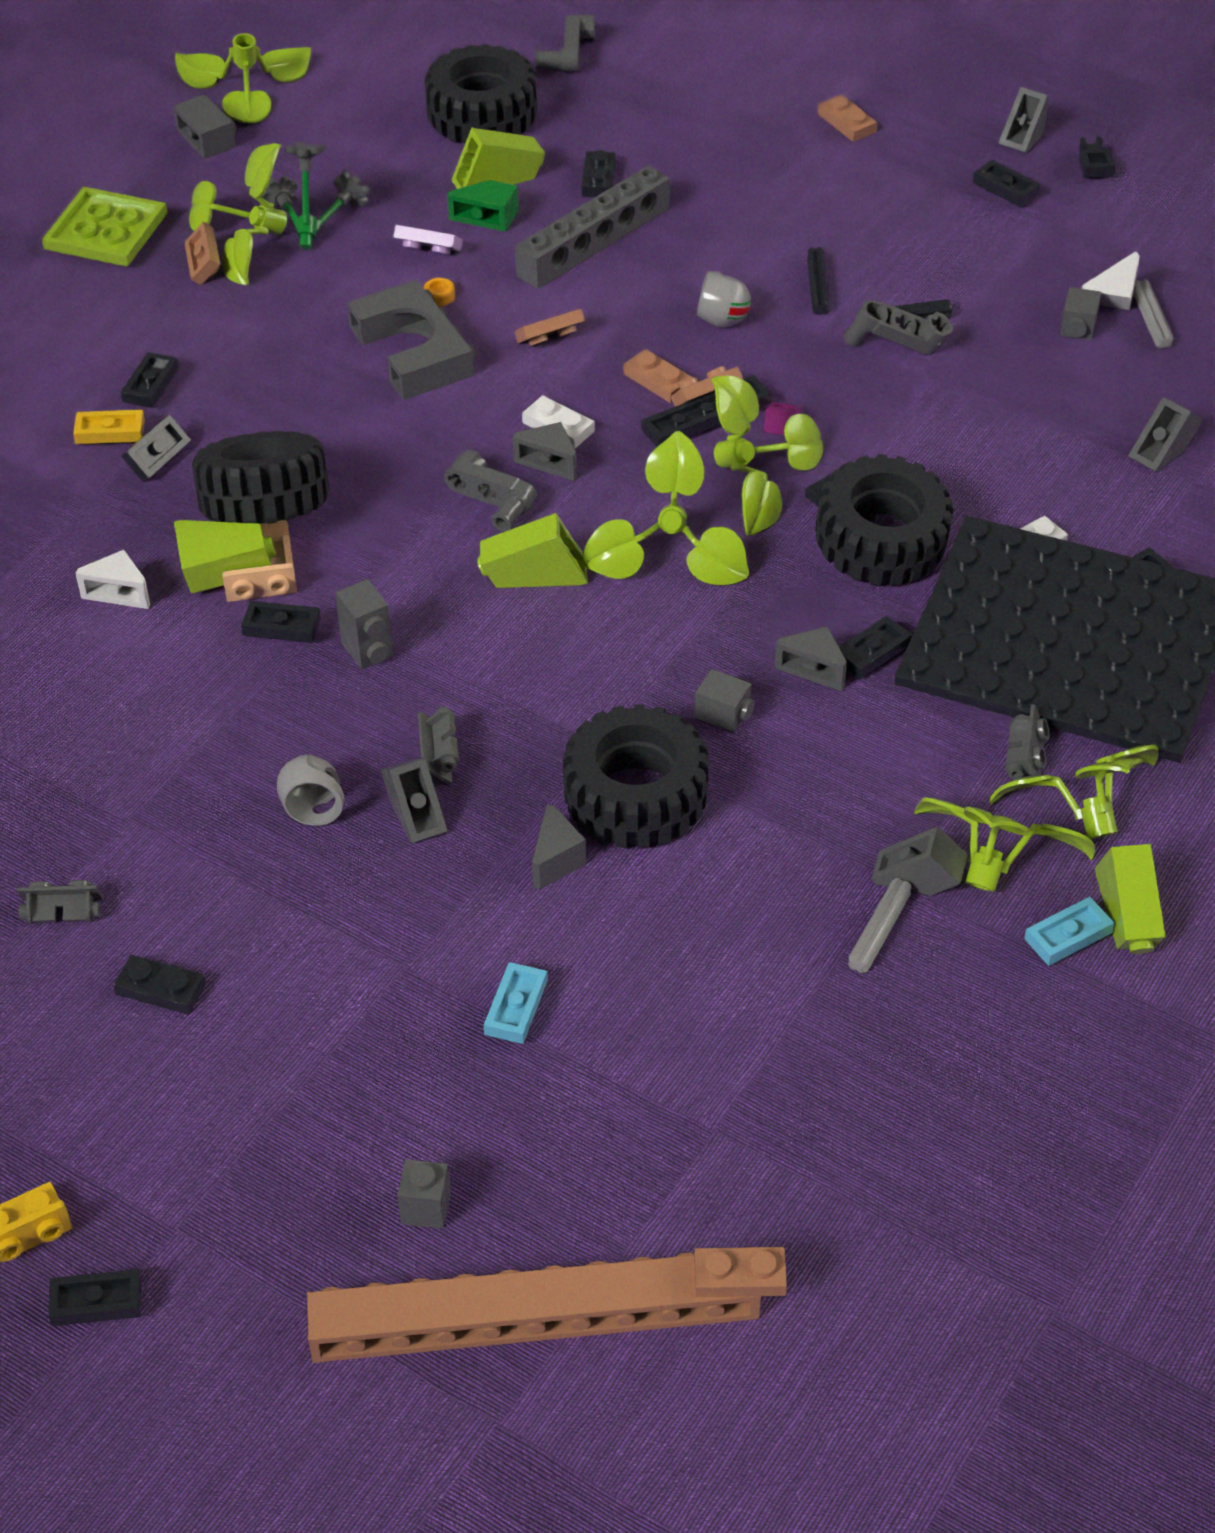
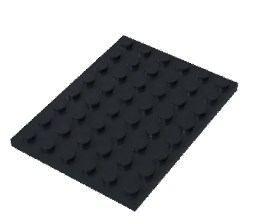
(1075, 629)

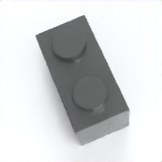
(205, 126)
(364, 624)

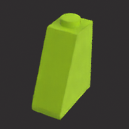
(497, 158)
(218, 547)
(533, 556)
(1131, 897)

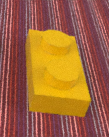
(108, 426)

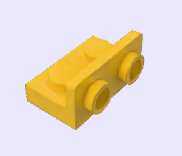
(31, 1220)

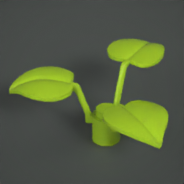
(203, 69)
(265, 218)
(737, 407)
(675, 469)
(1097, 811)
(987, 864)

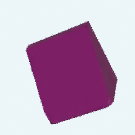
(777, 416)

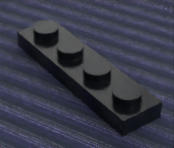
(694, 415)

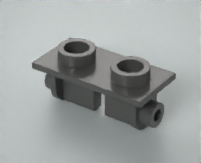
(438, 744)
(1026, 745)
(44, 899)

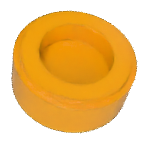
(442, 290)

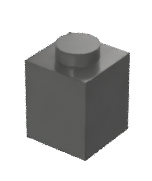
(1080, 313)
(723, 701)
(424, 1193)

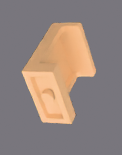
(265, 580)

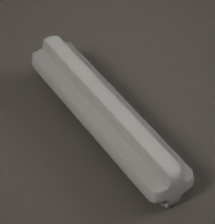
(1152, 314)
(879, 925)

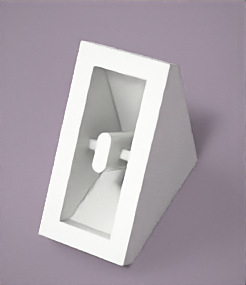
(1116, 283)
(113, 581)

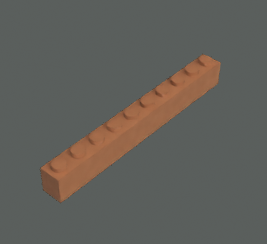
(514, 1308)

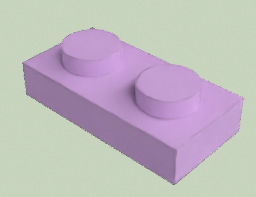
(440, 242)

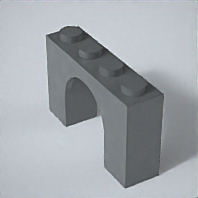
(412, 310)

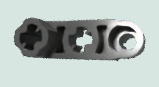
(577, 29)
(884, 320)
(472, 478)

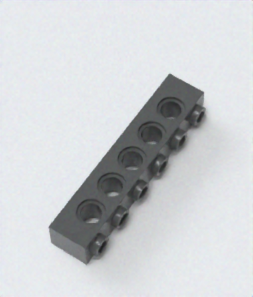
(592, 227)

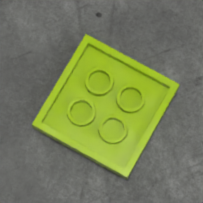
(105, 226)

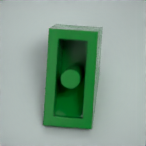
(484, 204)

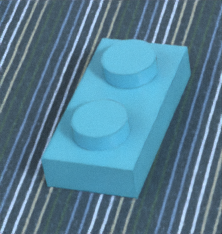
(1069, 931)
(515, 1003)

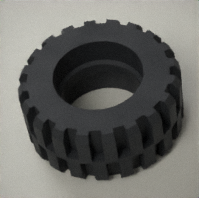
(480, 90)
(261, 477)
(879, 551)
(636, 740)

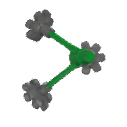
(284, 195)

